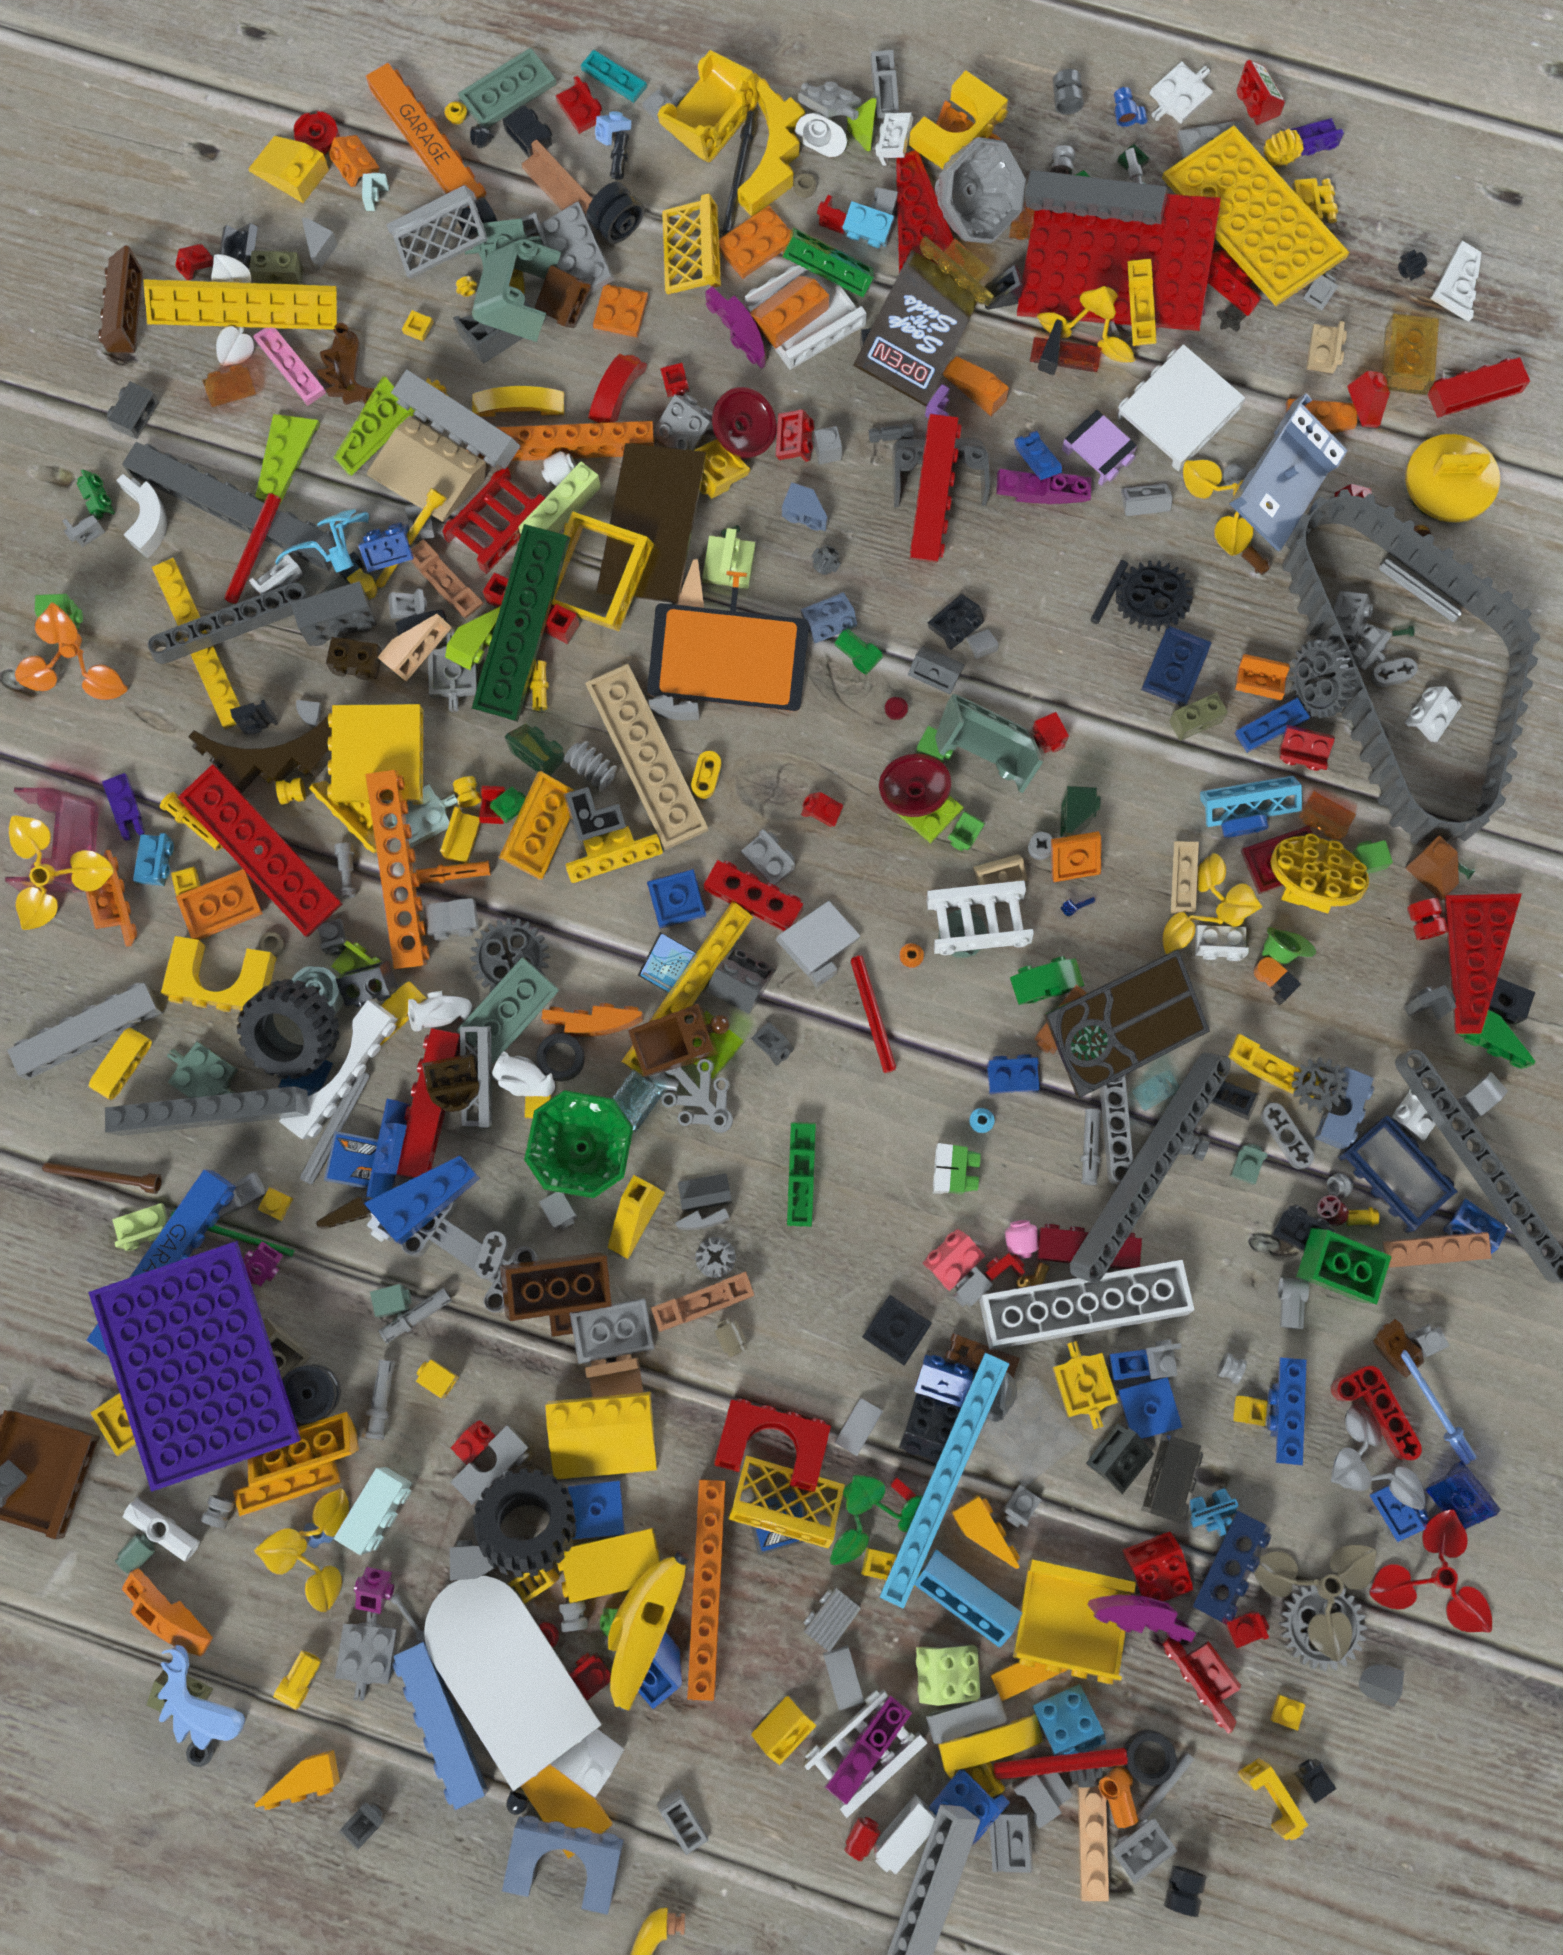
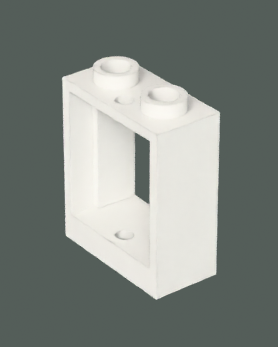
(904, 1835)

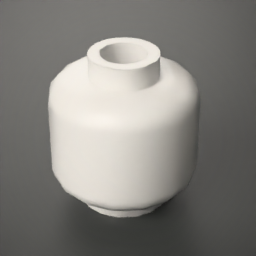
(557, 467)

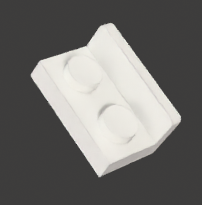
(894, 136)
(1221, 942)

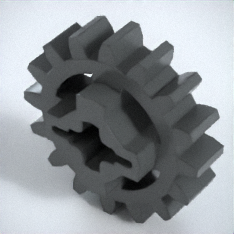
(1329, 1081)

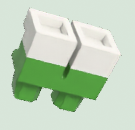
(954, 1181)

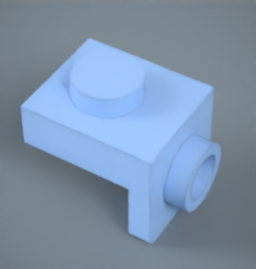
(610, 123)

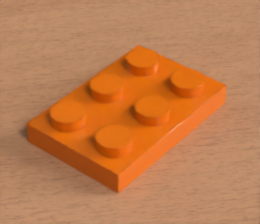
(755, 242)
(219, 905)

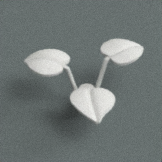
(231, 344)

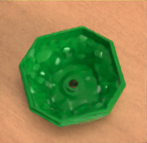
(564, 1125)

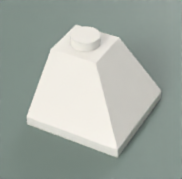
(590, 1761)

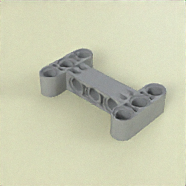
(464, 1249)

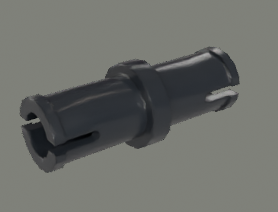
(619, 155)

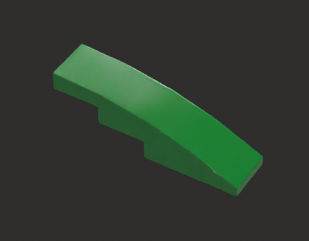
(801, 1174)

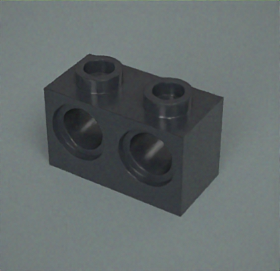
(365, 979)

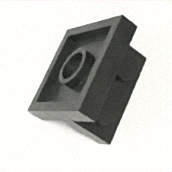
(1120, 1457)

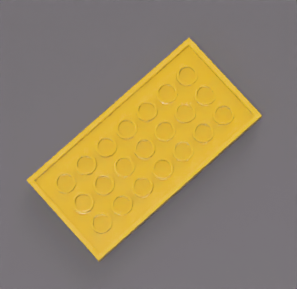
(1259, 216)

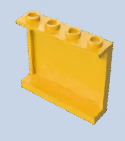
(375, 741)
(1060, 1626)

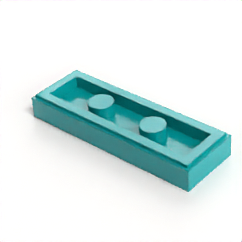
(613, 76)

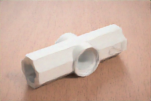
(147, 1520)

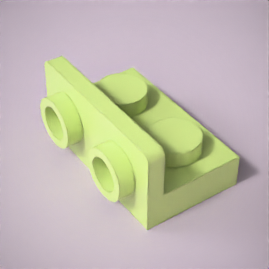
(140, 1227)

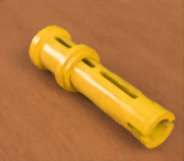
(184, 816)

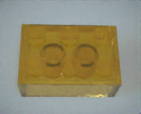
(1410, 353)

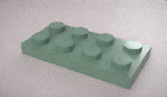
(507, 88)
(511, 1006)

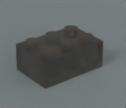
(1172, 1478)

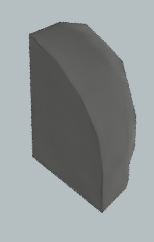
(1382, 1684)

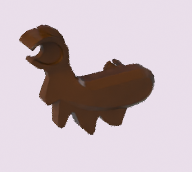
(342, 367)

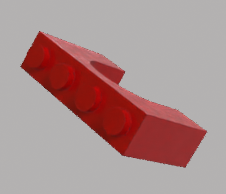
(807, 1436)

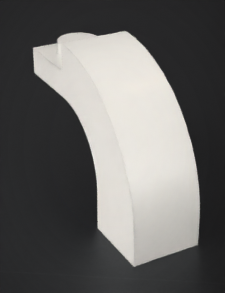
(152, 521)

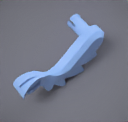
(192, 1714)

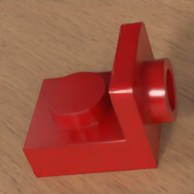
(830, 217)
(1248, 1628)

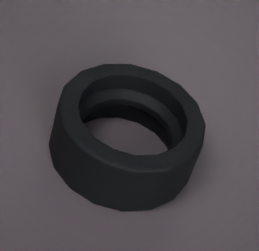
(554, 1039)
(1170, 1753)

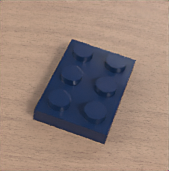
(1176, 666)

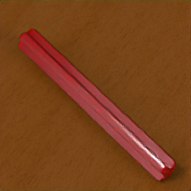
(252, 548)
(873, 1014)
(1060, 1763)

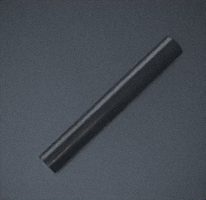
(1109, 591)

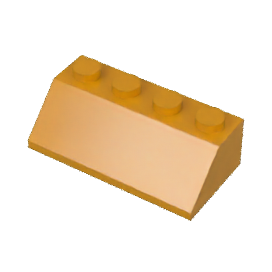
(319, 1444)

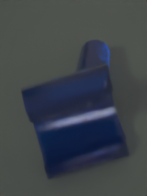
(1070, 908)

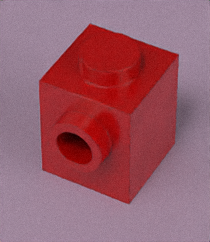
(1050, 733)

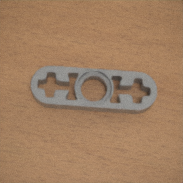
(1276, 1134)

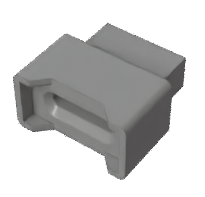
(1044, 1795)

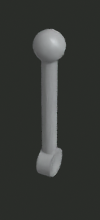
(396, 1599)

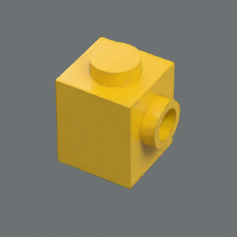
(436, 1378)

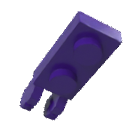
(123, 805)

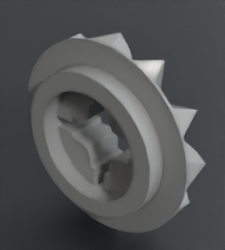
(715, 1270)

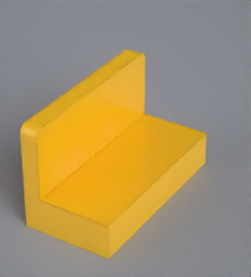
(460, 836)
(783, 1730)

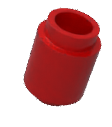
(862, 1838)

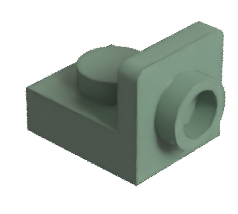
(1248, 1163)

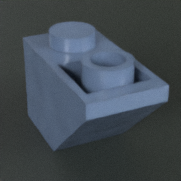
(804, 507)

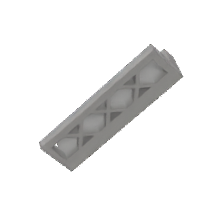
(484, 1075)

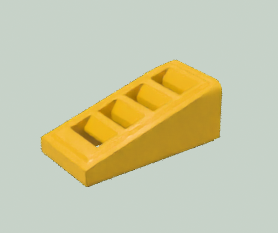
(550, 1576)

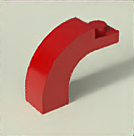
(614, 386)

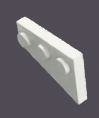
(1458, 281)

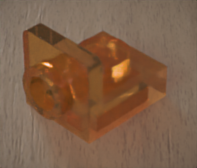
(1022, 228)

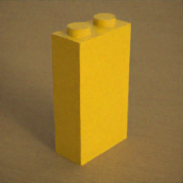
(608, 1564)

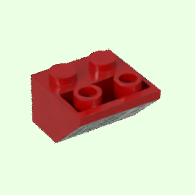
(1259, 93)

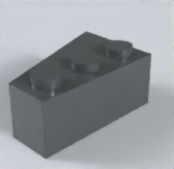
(483, 339)

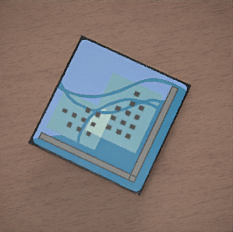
(665, 962)

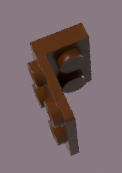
(562, 297)

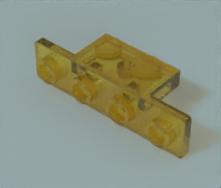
(962, 266)

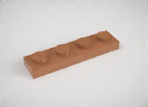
(1438, 1249)

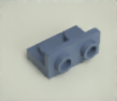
(829, 617)

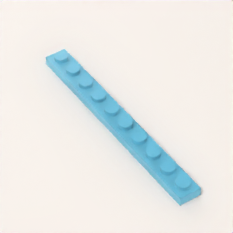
(944, 1480)

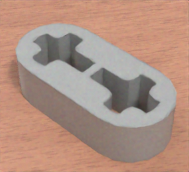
(1395, 677)
(485, 1253)

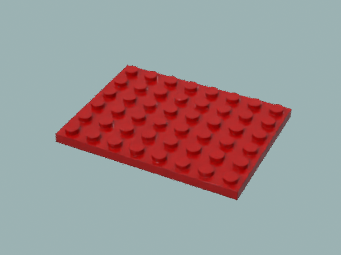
(1086, 252)

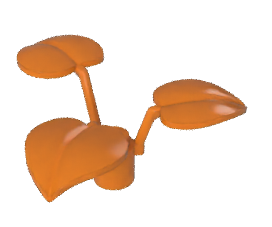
(57, 627)

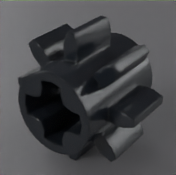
(1412, 265)

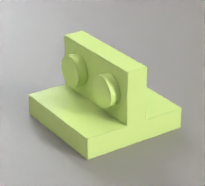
(728, 555)

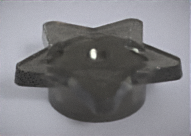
(1232, 312)

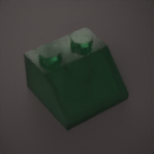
(534, 749)
(1078, 809)

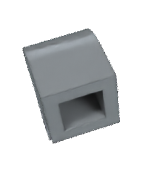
(1482, 1096)

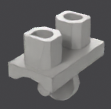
(1371, 647)

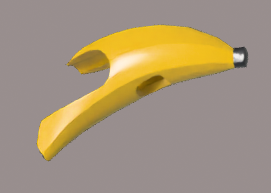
(641, 1626)

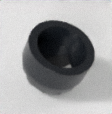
(516, 1802)

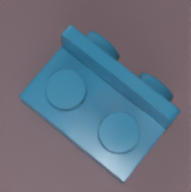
(153, 859)

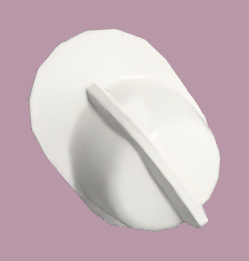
(821, 134)

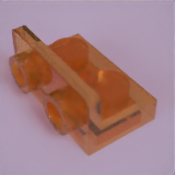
(229, 386)
(1327, 816)

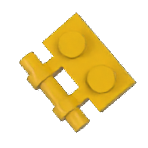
(1310, 194)

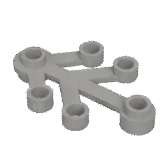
(701, 1097)

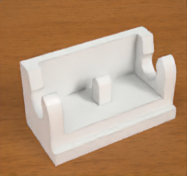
(280, 575)

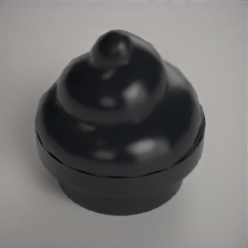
(480, 136)

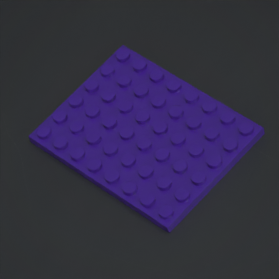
(194, 1366)

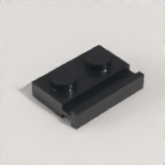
(253, 717)

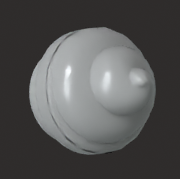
(1340, 1185)

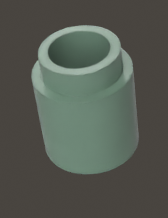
(135, 1553)

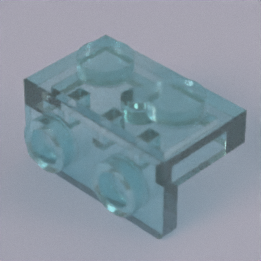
(637, 1098)

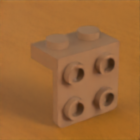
(615, 1377)

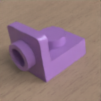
(938, 402)

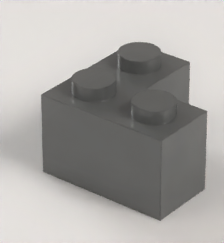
(588, 821)

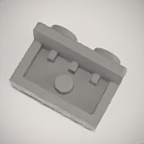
(1143, 1850)

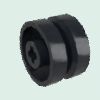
(615, 212)
(324, 1389)

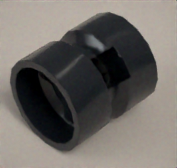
(485, 213)
(1185, 1891)

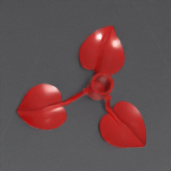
(1448, 1537)

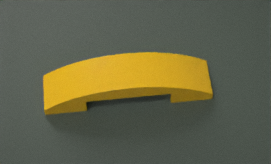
(1141, 302)
(517, 399)
(1264, 1065)
(991, 1744)

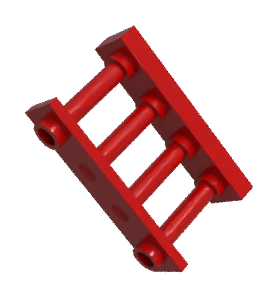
(503, 540)

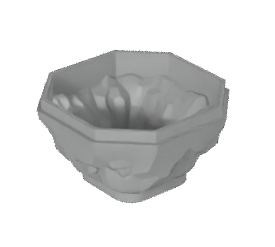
(981, 190)

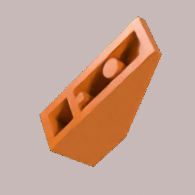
(977, 384)

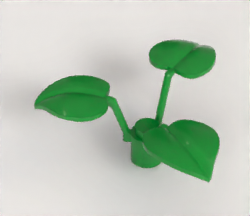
(860, 1497)

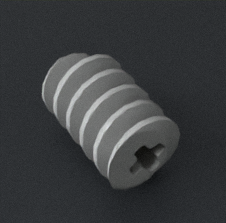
(590, 765)

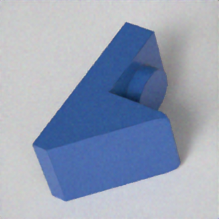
(1129, 1364)

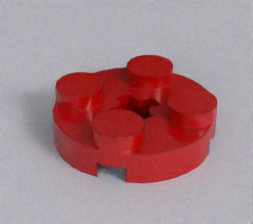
(316, 122)

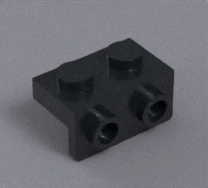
(1295, 1226)

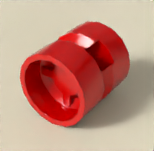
(1424, 911)

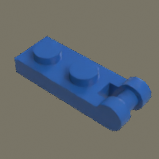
(1038, 455)

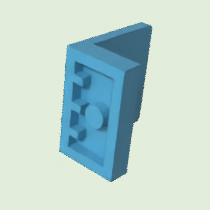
(1070, 1722)

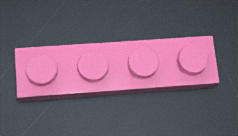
(289, 365)

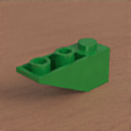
(1500, 1042)

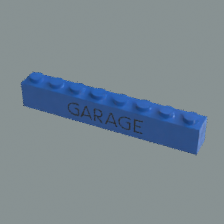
(183, 1230)

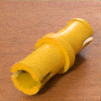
(539, 686)

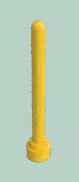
(433, 500)

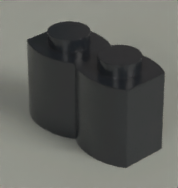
(525, 128)

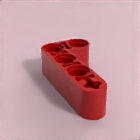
(1382, 1415)

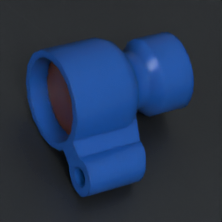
(1126, 110)

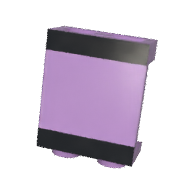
(1101, 446)

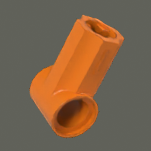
(1116, 1788)

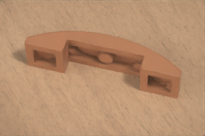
(444, 580)
(703, 1302)

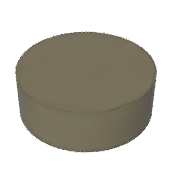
(804, 185)
(272, 943)

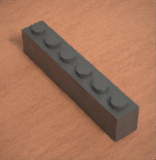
(1096, 197)

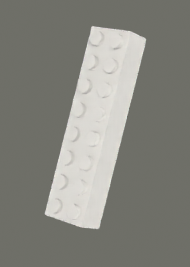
(1084, 1306)

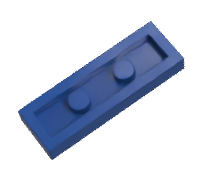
(1271, 725)

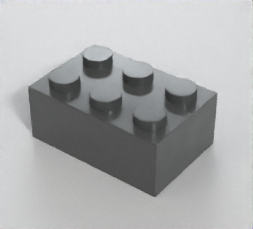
(334, 614)

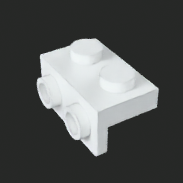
(1434, 712)
(1414, 1116)

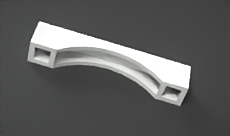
(369, 1030)

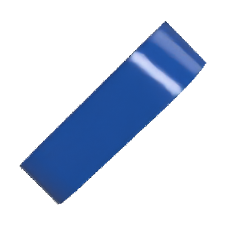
(1245, 826)

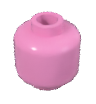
(1022, 1238)

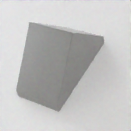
(320, 242)

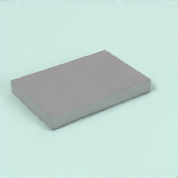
(818, 938)
(611, 1331)

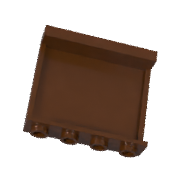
(55, 1468)

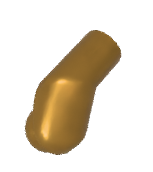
(1036, 1279)

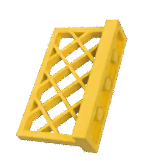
(709, 245)
(777, 1521)

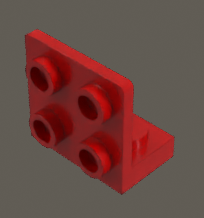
(1159, 1567)

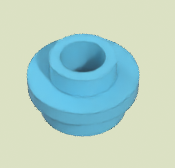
(976, 1126)

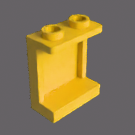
(1262, 1774)

